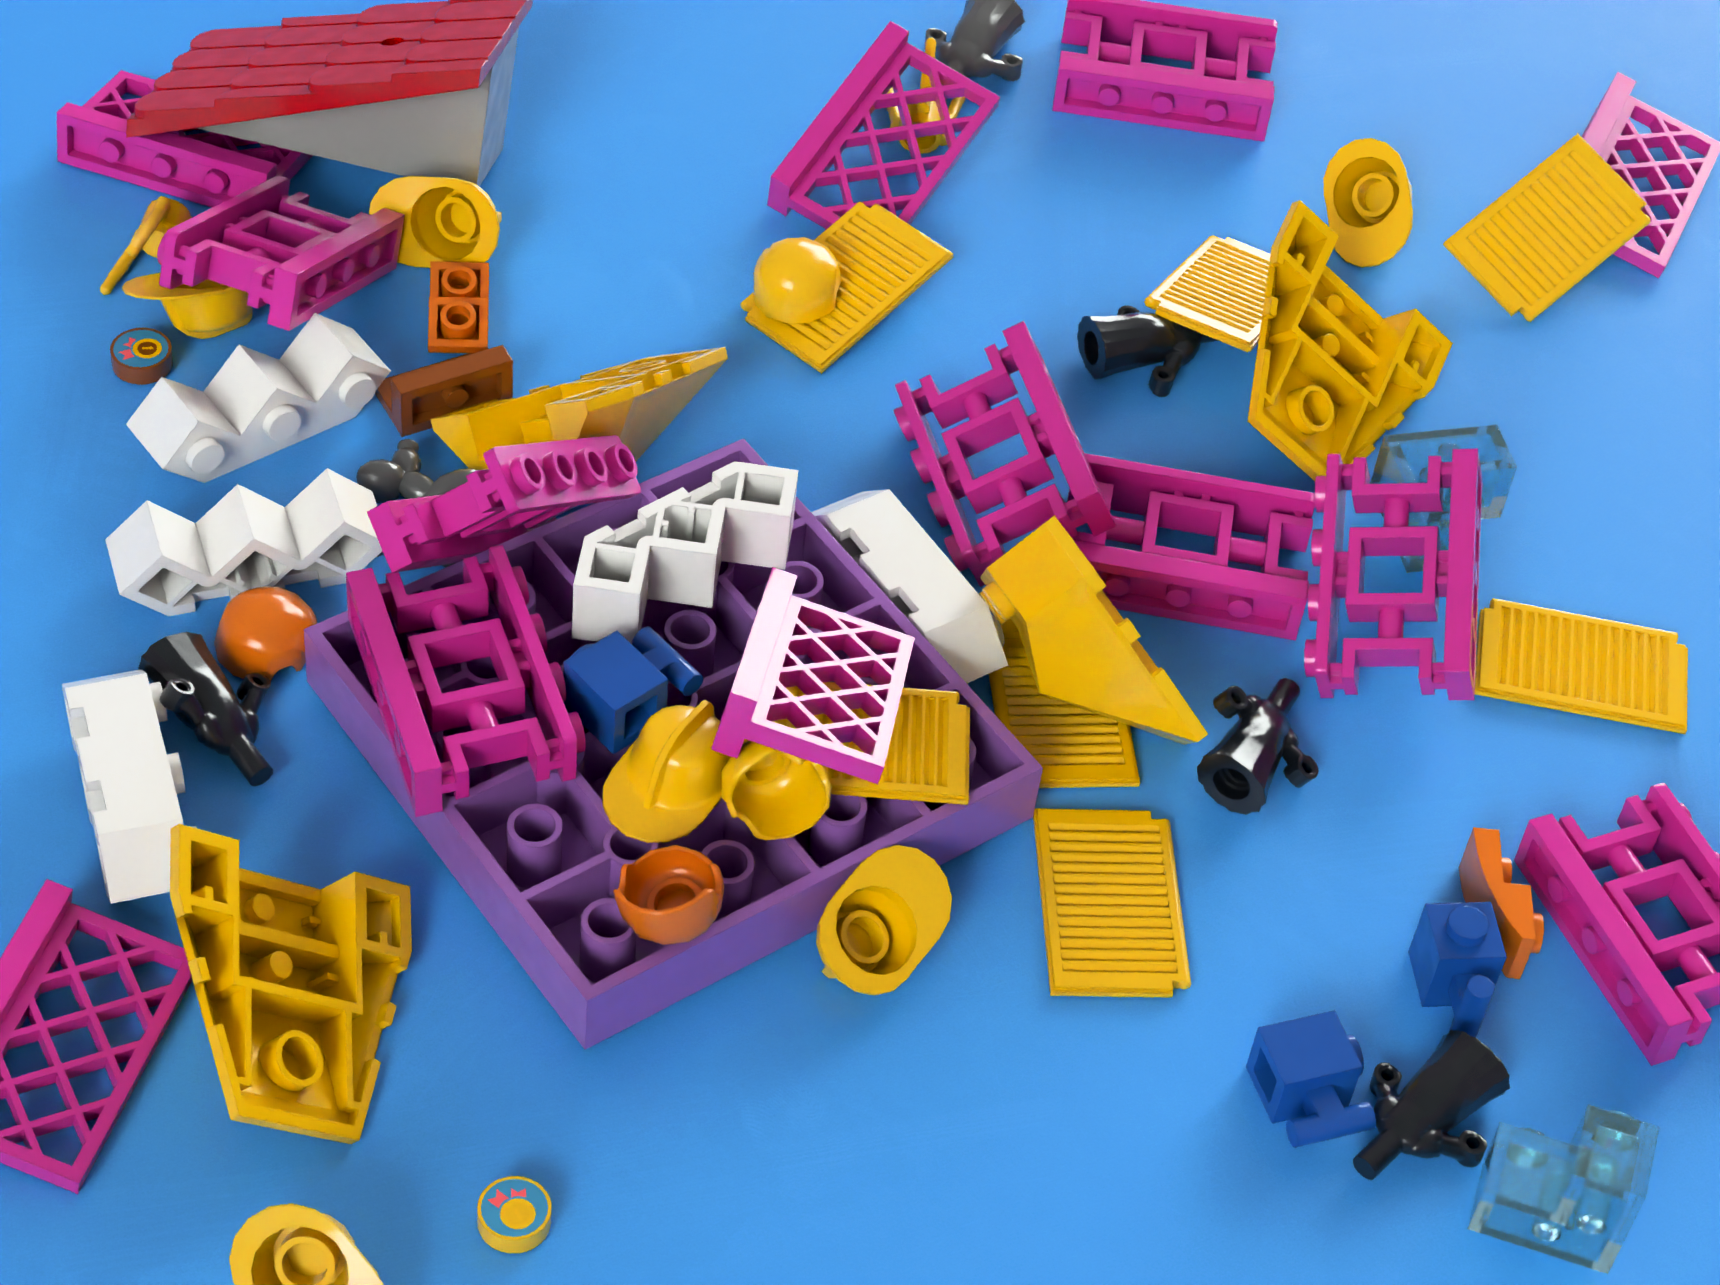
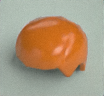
(263, 632)
(670, 894)

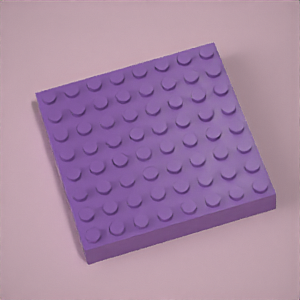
(544, 851)

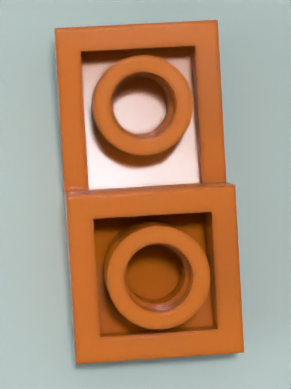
(458, 307)
(1488, 878)

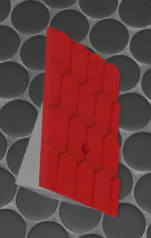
(372, 89)

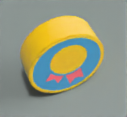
(514, 1214)

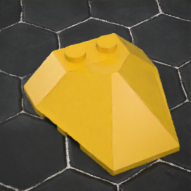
(1326, 360)
(622, 400)
(1079, 640)
(289, 983)

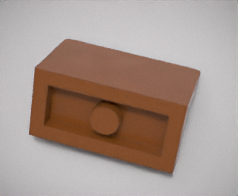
(446, 387)

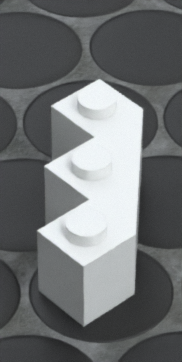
(259, 402)
(244, 545)
(679, 546)
(918, 579)
(126, 779)

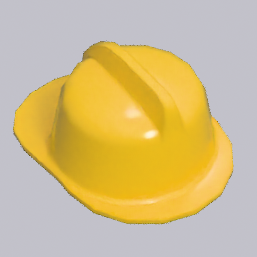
(1368, 202)
(441, 220)
(198, 310)
(667, 776)
(884, 920)
(297, 1248)

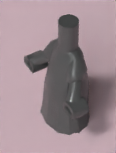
(979, 37)

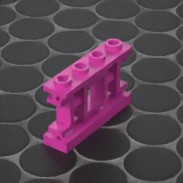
(1204, 99)
(281, 251)
(1043, 434)
(513, 496)
(1445, 574)
(1198, 584)
(411, 685)
(1610, 931)

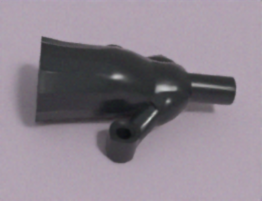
(1136, 341)
(206, 702)
(1246, 758)
(1438, 1097)

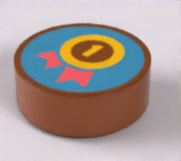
(141, 356)

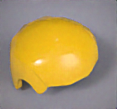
(796, 280)
(775, 791)

